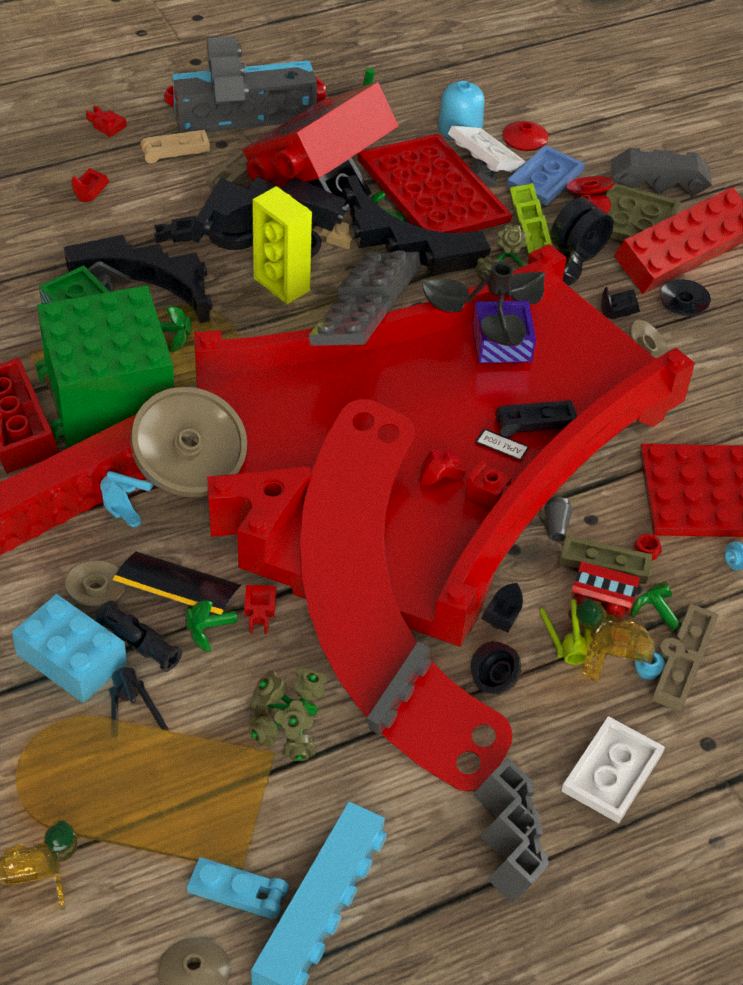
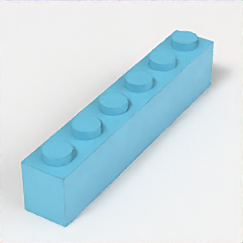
(320, 899)

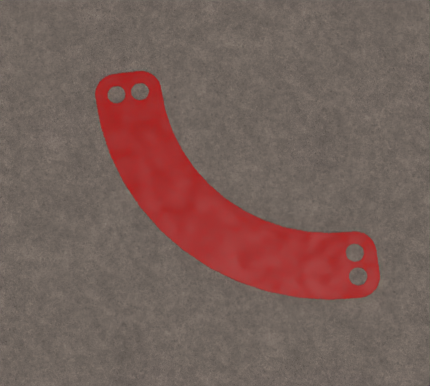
(357, 609)

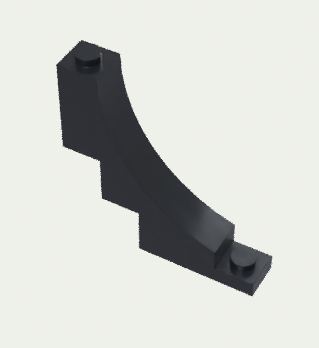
(233, 205)

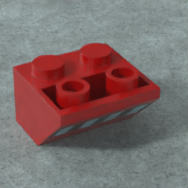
(609, 587)

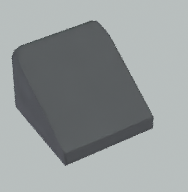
(486, 175)

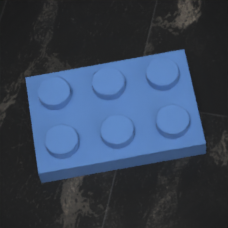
(549, 173)

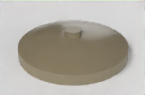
(185, 438)

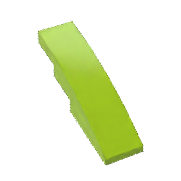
(530, 216)

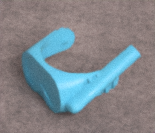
(115, 497)

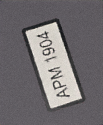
(502, 444)

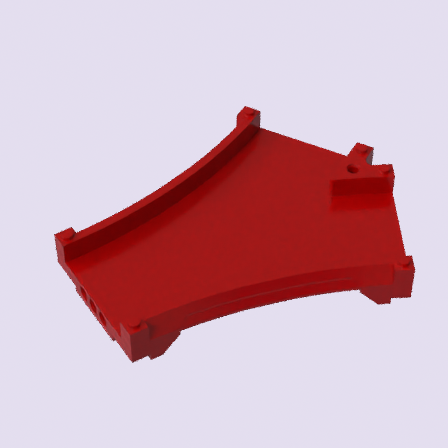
(428, 368)

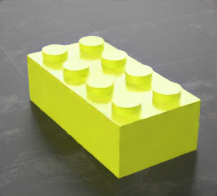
(282, 244)

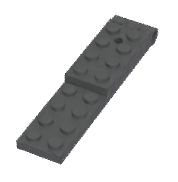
(366, 298)

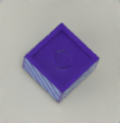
(496, 353)

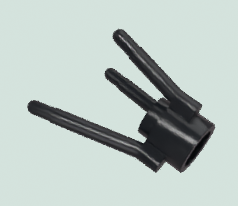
(127, 688)

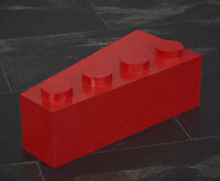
(23, 426)

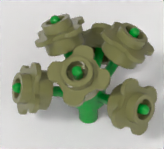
(293, 715)

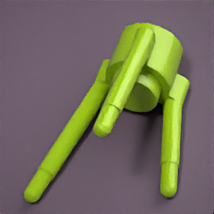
(574, 645)

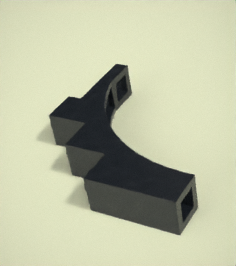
(439, 250)
(149, 264)

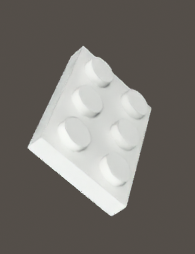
(486, 148)
(613, 769)

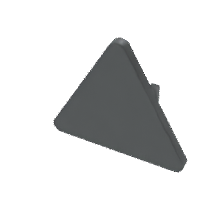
(108, 275)

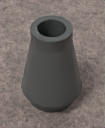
(558, 515)

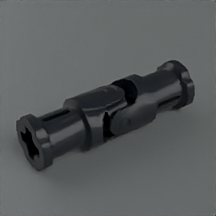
(139, 636)

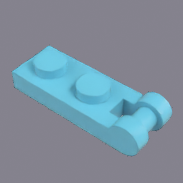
(237, 888)

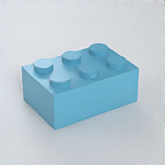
(69, 648)

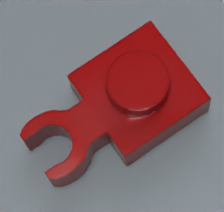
(107, 122)
(259, 605)

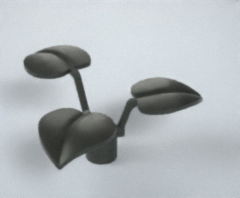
(502, 329)

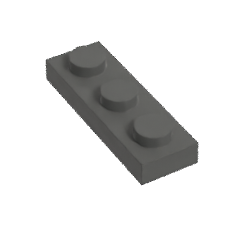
(399, 689)

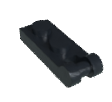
(534, 417)

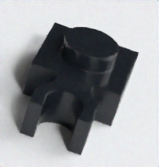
(179, 230)

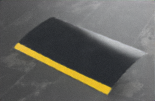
(175, 581)

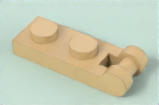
(174, 145)

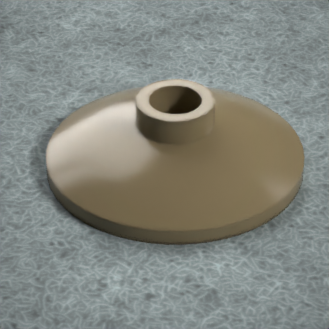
(648, 338)
(92, 583)
(213, 963)

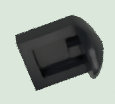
(619, 304)
(504, 607)

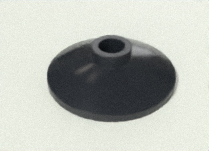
(685, 297)

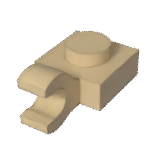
(339, 235)

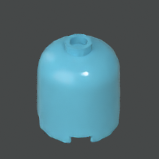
(461, 105)

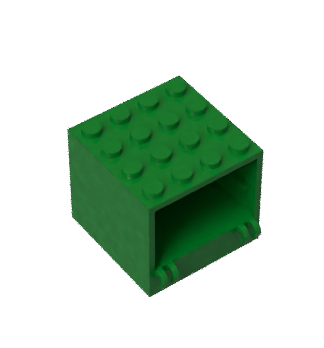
(102, 359)

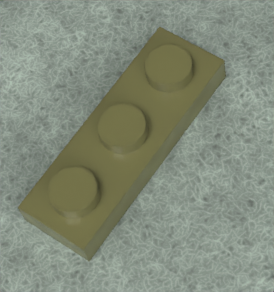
(605, 556)

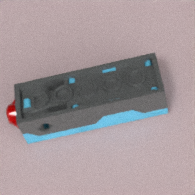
(274, 98)

